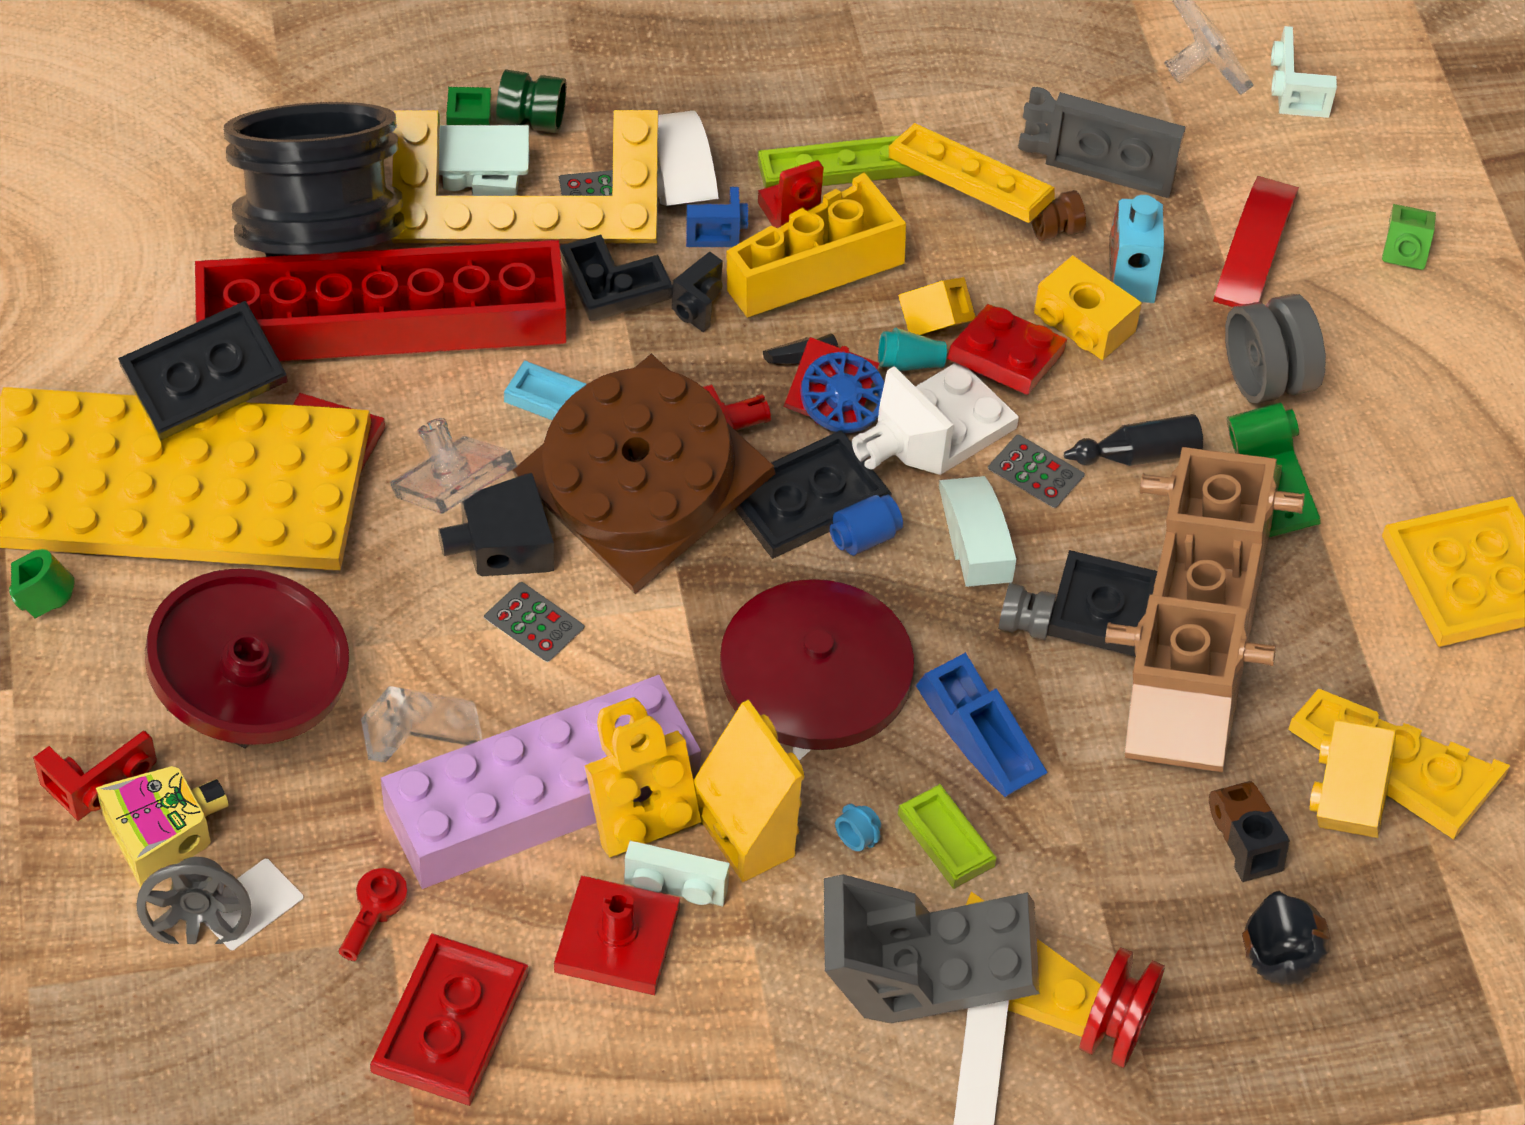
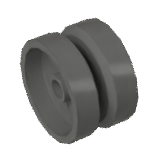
(1275, 348)

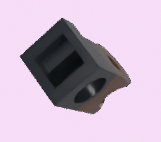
(1249, 830)

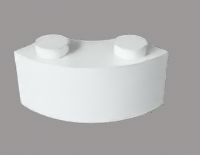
(684, 160)

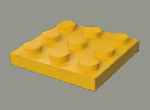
(1464, 568)

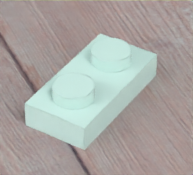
(676, 873)

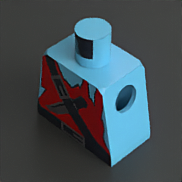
(1135, 230)

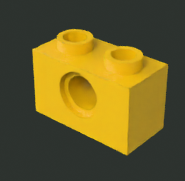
(1087, 307)

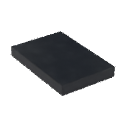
(203, 370)
(806, 493)

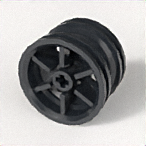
(314, 177)

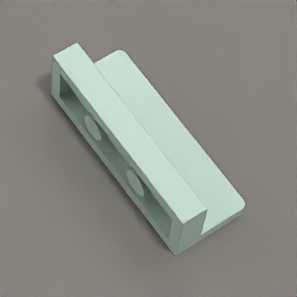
(484, 150)

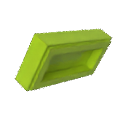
(947, 836)

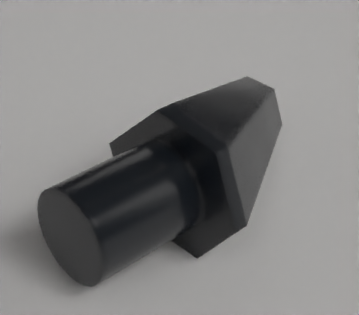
(792, 352)

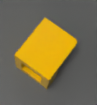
(937, 306)

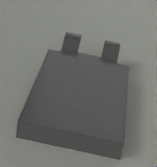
(1103, 141)

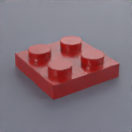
(1007, 348)

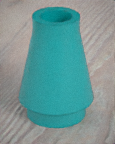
(910, 351)

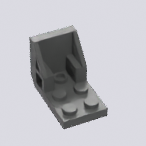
(914, 963)

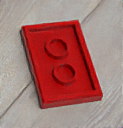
(449, 1019)

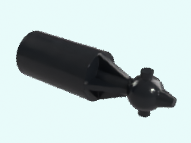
(1142, 442)

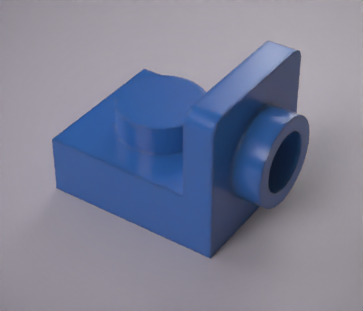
(716, 223)

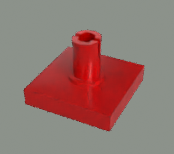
(617, 935)

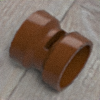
(1061, 215)

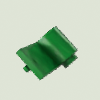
(1269, 434)

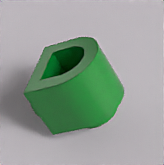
(40, 583)

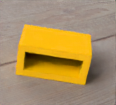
(1354, 778)

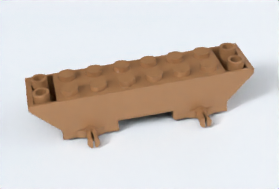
(1201, 606)

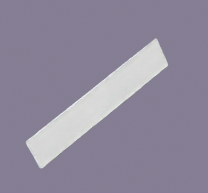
(981, 1064)

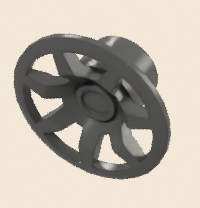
(195, 898)

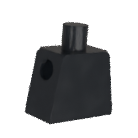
(503, 530)

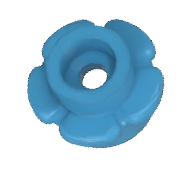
(858, 827)

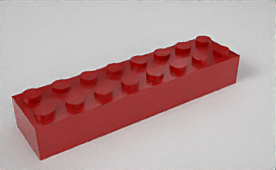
(394, 298)

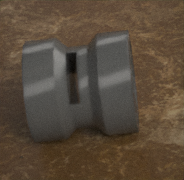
(1027, 611)

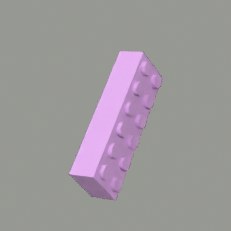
(512, 787)

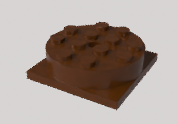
(650, 509)

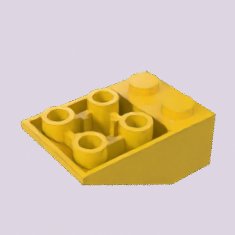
(750, 794)

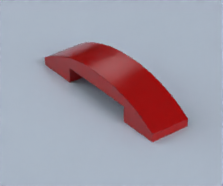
(1255, 242)

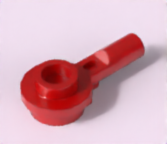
(379, 896)

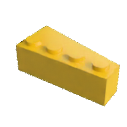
(817, 250)

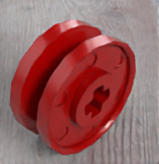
(1122, 1007)

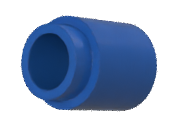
(866, 524)

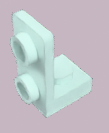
(1299, 92)

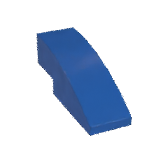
(981, 725)

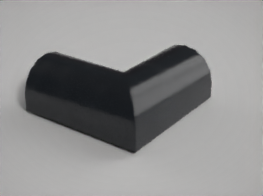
(612, 288)

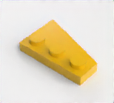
(1064, 991)

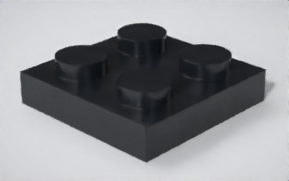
(1098, 593)

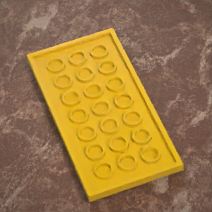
(231, 489)

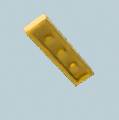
(972, 172)

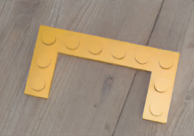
(619, 218)

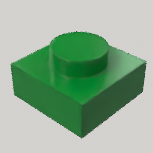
(469, 106)

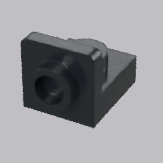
(696, 290)

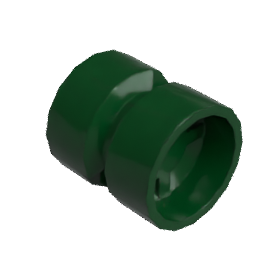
(533, 101)

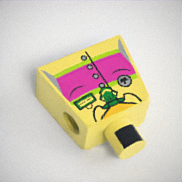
(159, 818)

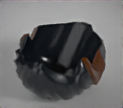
(1286, 939)

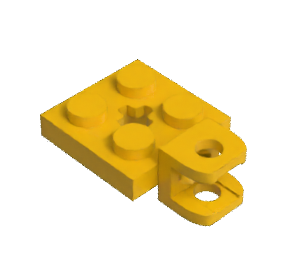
(639, 758)

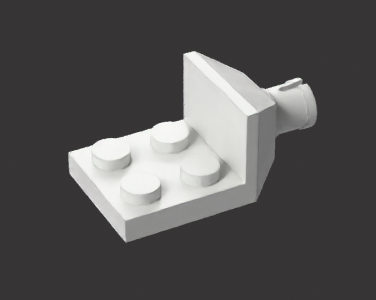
(935, 421)

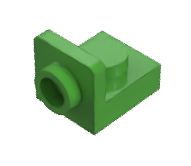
(1409, 236)

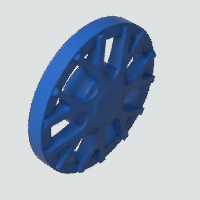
(842, 392)

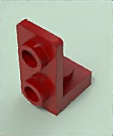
(796, 189)
(77, 790)

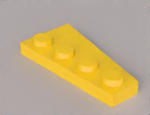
(1425, 776)

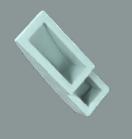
(978, 531)

